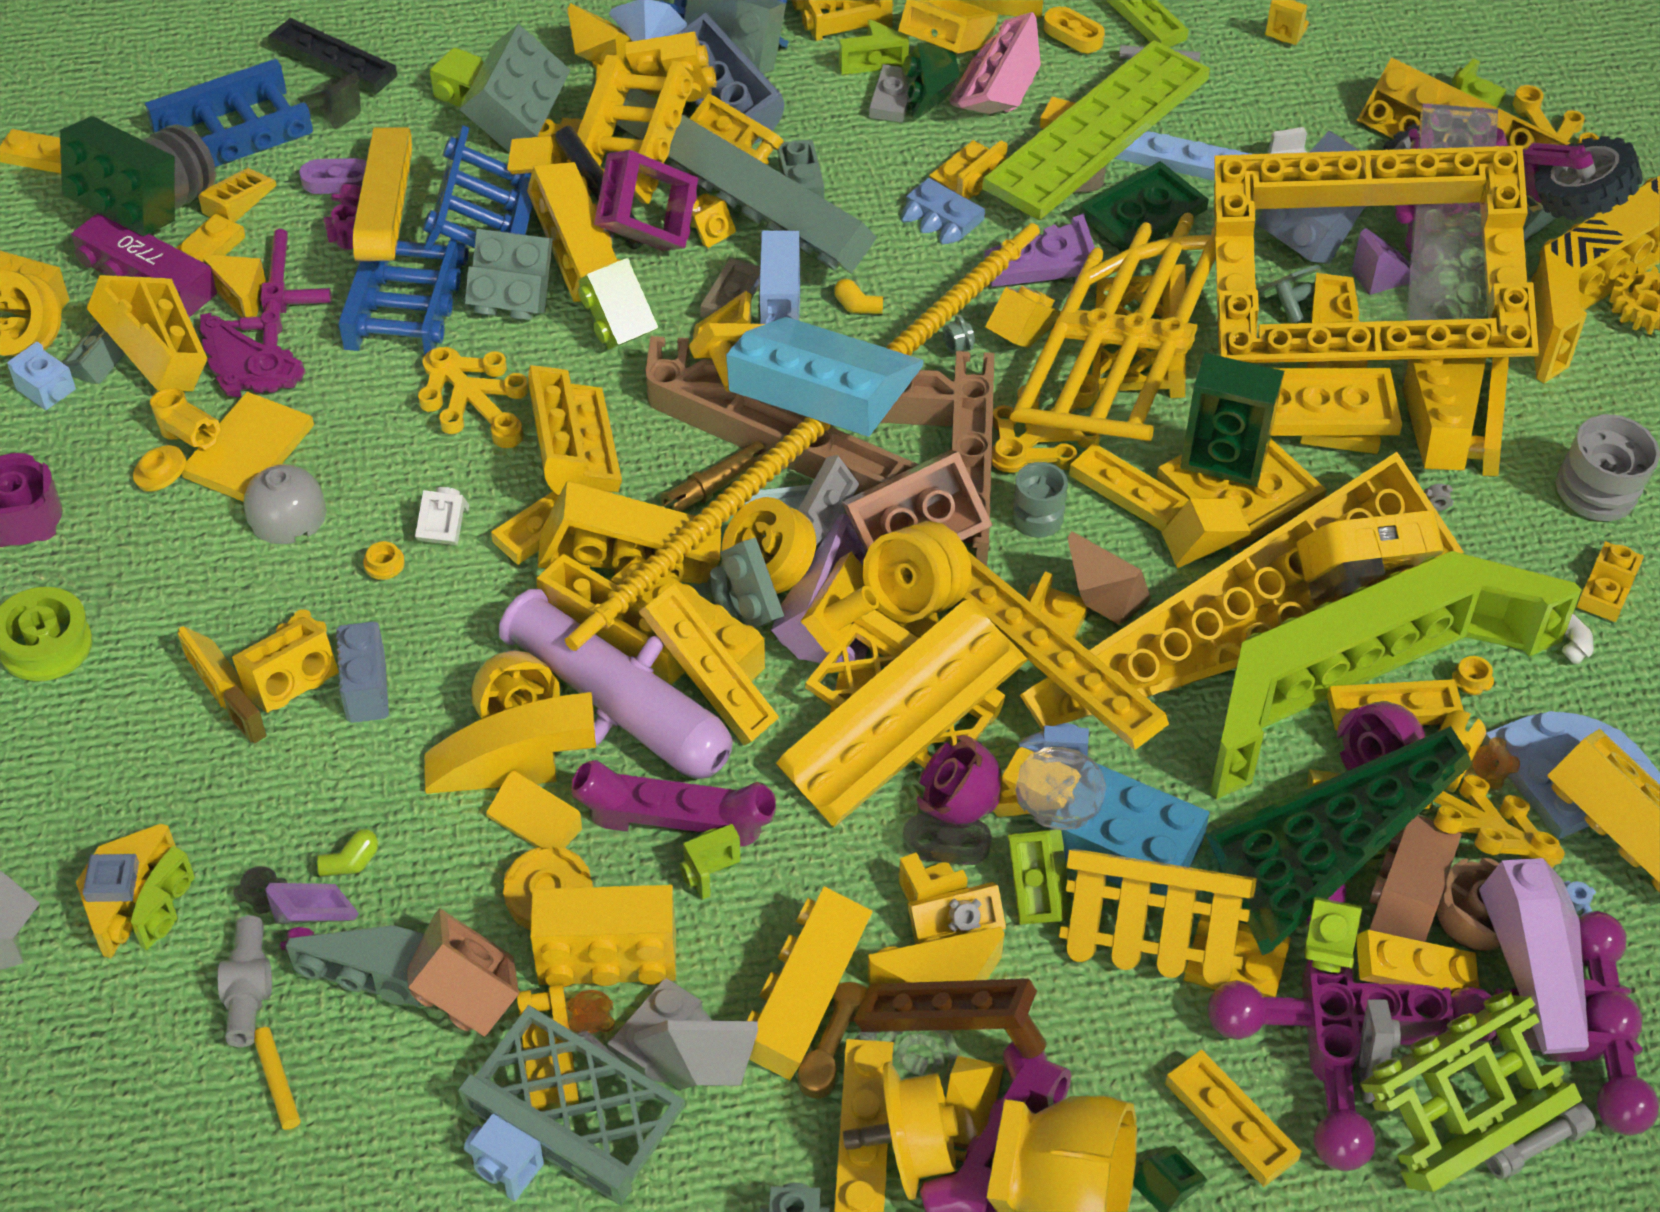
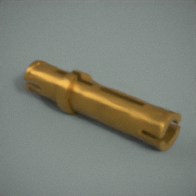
(703, 485)

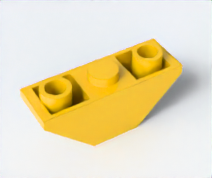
(112, 919)
(940, 959)

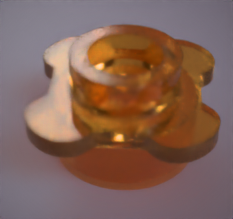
(1485, 760)
(591, 1012)

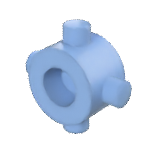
(1580, 895)

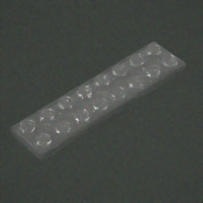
(1447, 238)

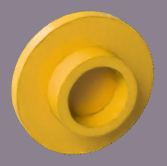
(159, 468)

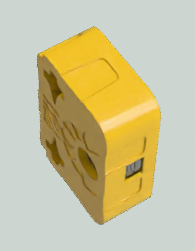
(1397, 539)

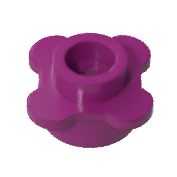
(348, 195)

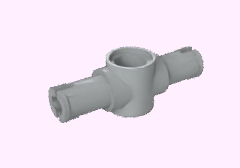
(244, 981)

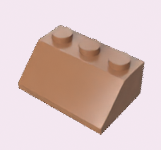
(928, 492)

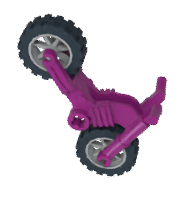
(1562, 178)

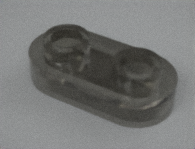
(946, 840)

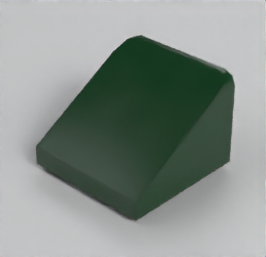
(1168, 1179)

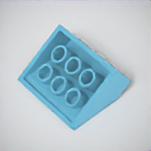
(819, 373)

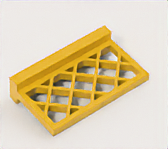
(1172, 294)
(890, 641)

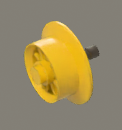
(918, 1127)

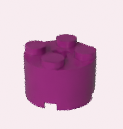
(27, 500)

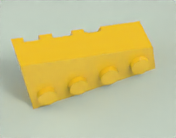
(1443, 407)
(614, 529)

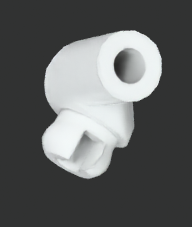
(1581, 641)

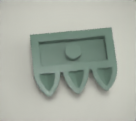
(751, 583)

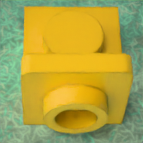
(1287, 21)
(711, 219)

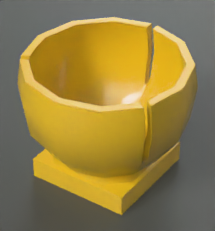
(1065, 1157)

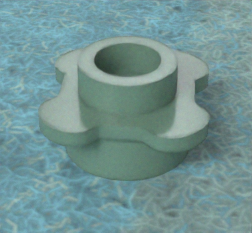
(958, 335)

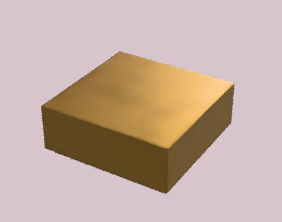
(244, 714)

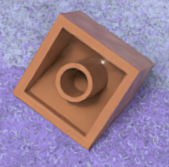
(462, 974)

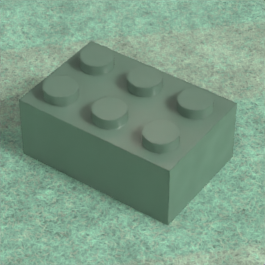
(515, 88)

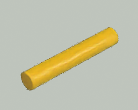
(276, 1078)

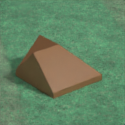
(1107, 581)

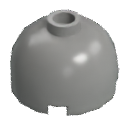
(284, 504)

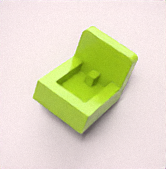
(707, 854)

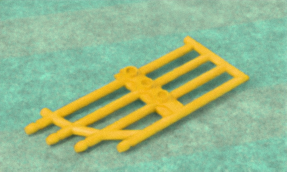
(1131, 331)

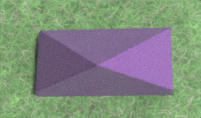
(308, 903)

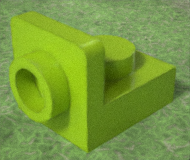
(1485, 90)
(1332, 934)

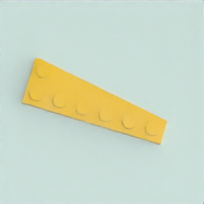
(1337, 302)

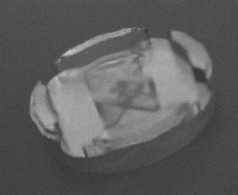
(1060, 787)

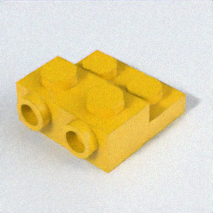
(655, 56)

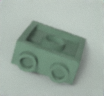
(509, 273)

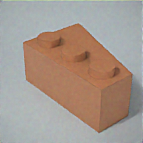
(1413, 879)

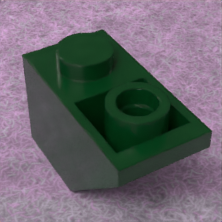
(929, 77)

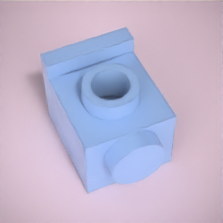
(41, 376)
(504, 1155)

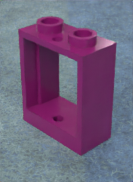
(615, 208)

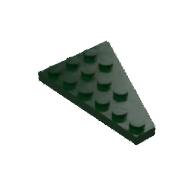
(1331, 831)

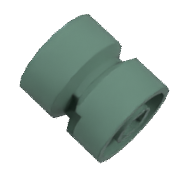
(1039, 499)

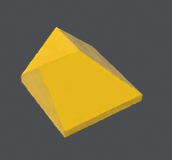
(596, 36)

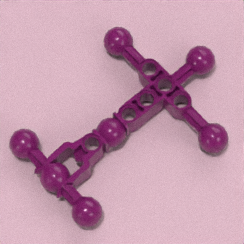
(1344, 1136)

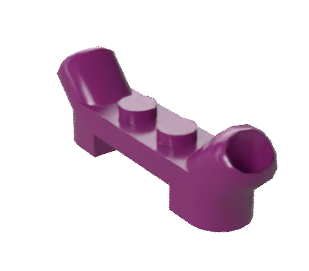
(622, 799)
(1033, 1082)

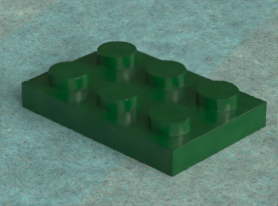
(1150, 197)

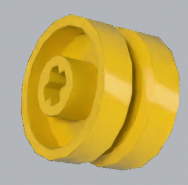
(917, 571)

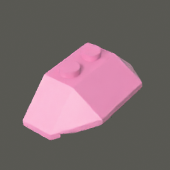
(1001, 68)

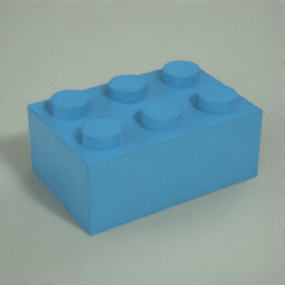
(1141, 825)

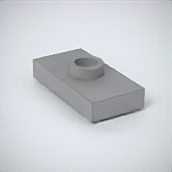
(890, 95)

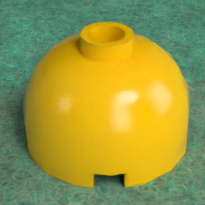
(511, 681)

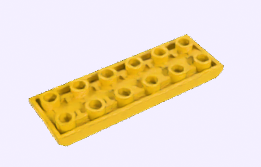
(900, 712)

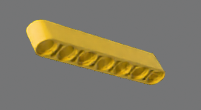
(382, 194)

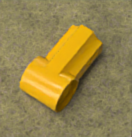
(183, 420)

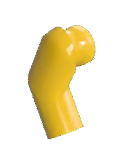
(855, 300)

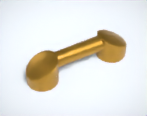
(818, 1067)

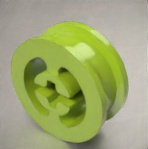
(37, 617)

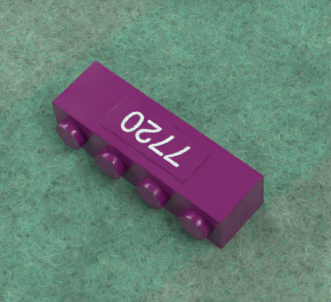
(123, 252)

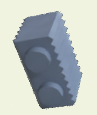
(362, 672)

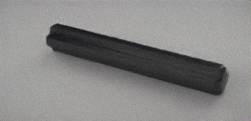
(586, 165)

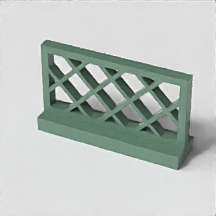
(559, 1143)

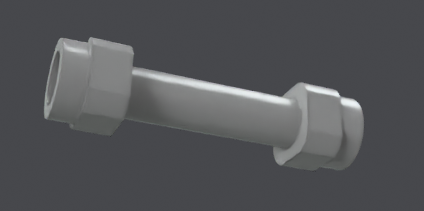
(1570, 1124)

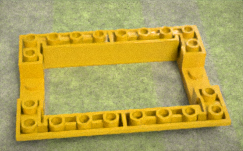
(1375, 178)

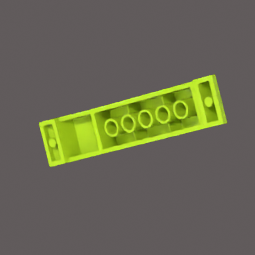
(1377, 633)

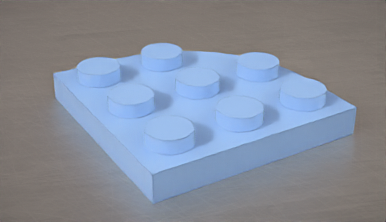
(1541, 745)

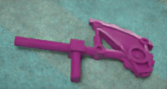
(242, 361)

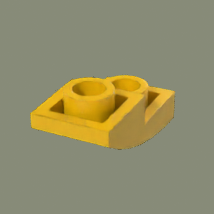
(1610, 581)

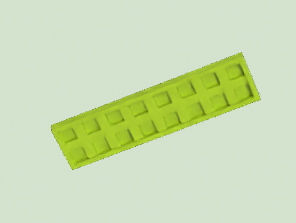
(1095, 130)

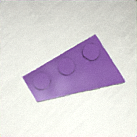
(1049, 256)

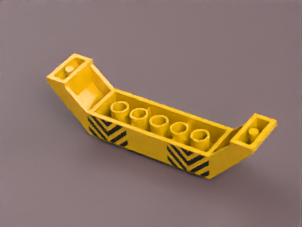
(1583, 270)

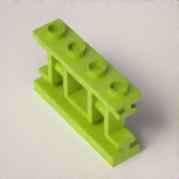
(1491, 1123)

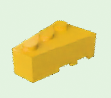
(150, 328)

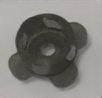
(251, 882)

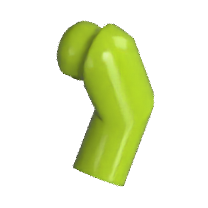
(353, 856)

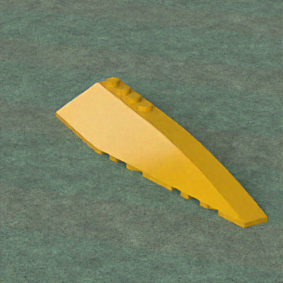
(1253, 592)

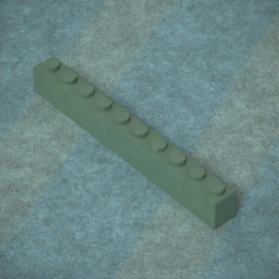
(759, 190)

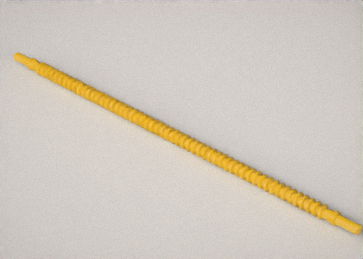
(786, 450)

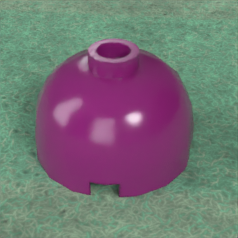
(1376, 731)
(961, 782)

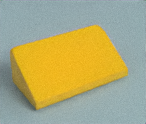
(209, 663)
(534, 813)

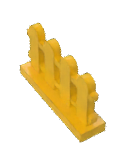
(1178, 914)

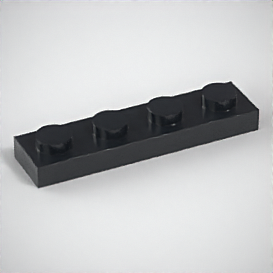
(332, 55)

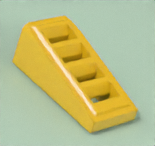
(230, 199)

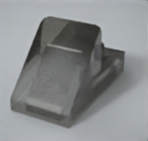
(337, 98)

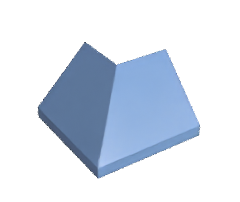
(647, 19)

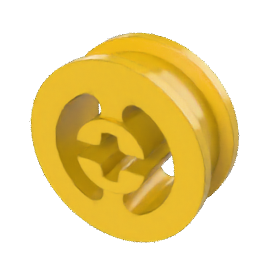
(30, 294)
(788, 538)

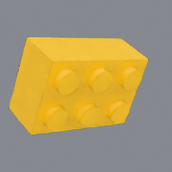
(604, 935)

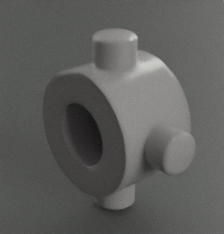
(1440, 496)
(964, 914)

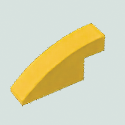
(510, 741)

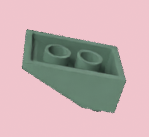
(749, 23)

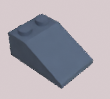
(1314, 231)

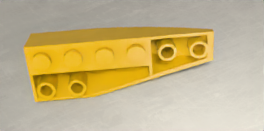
(1403, 90)

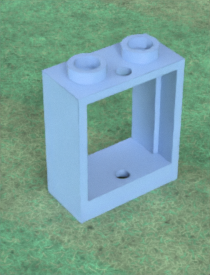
(780, 276)

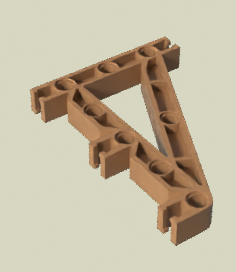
(966, 404)

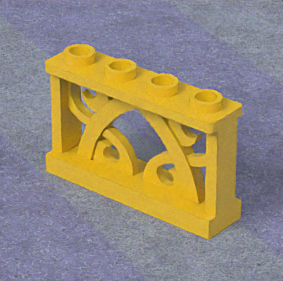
(853, 16)

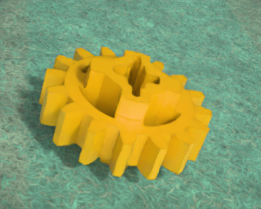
(1638, 298)

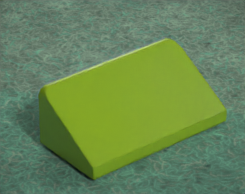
(1040, 876)

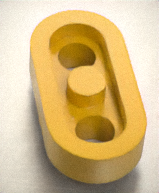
(1074, 29)

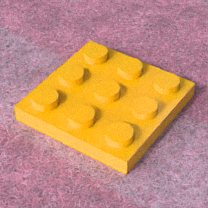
(1281, 494)

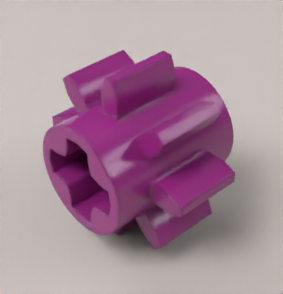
(341, 225)

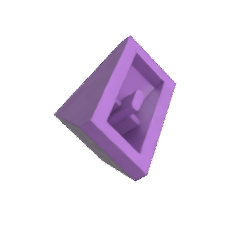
(1379, 264)

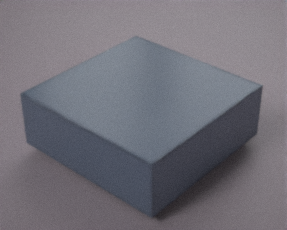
(111, 877)

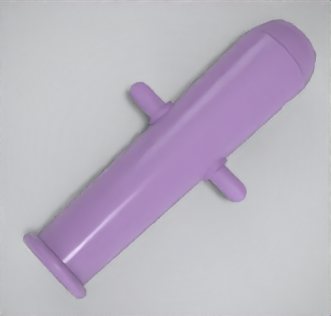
(621, 687)

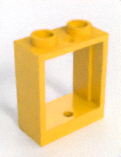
(958, 23)

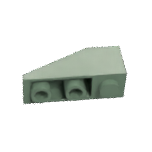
(360, 960)

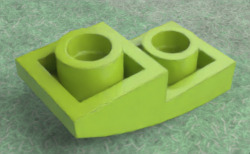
(154, 908)

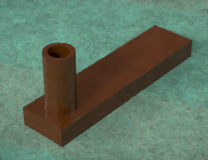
(955, 1007)

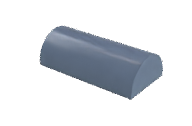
(737, 78)

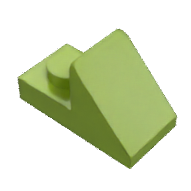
(871, 52)

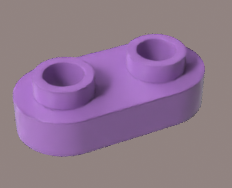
(327, 175)

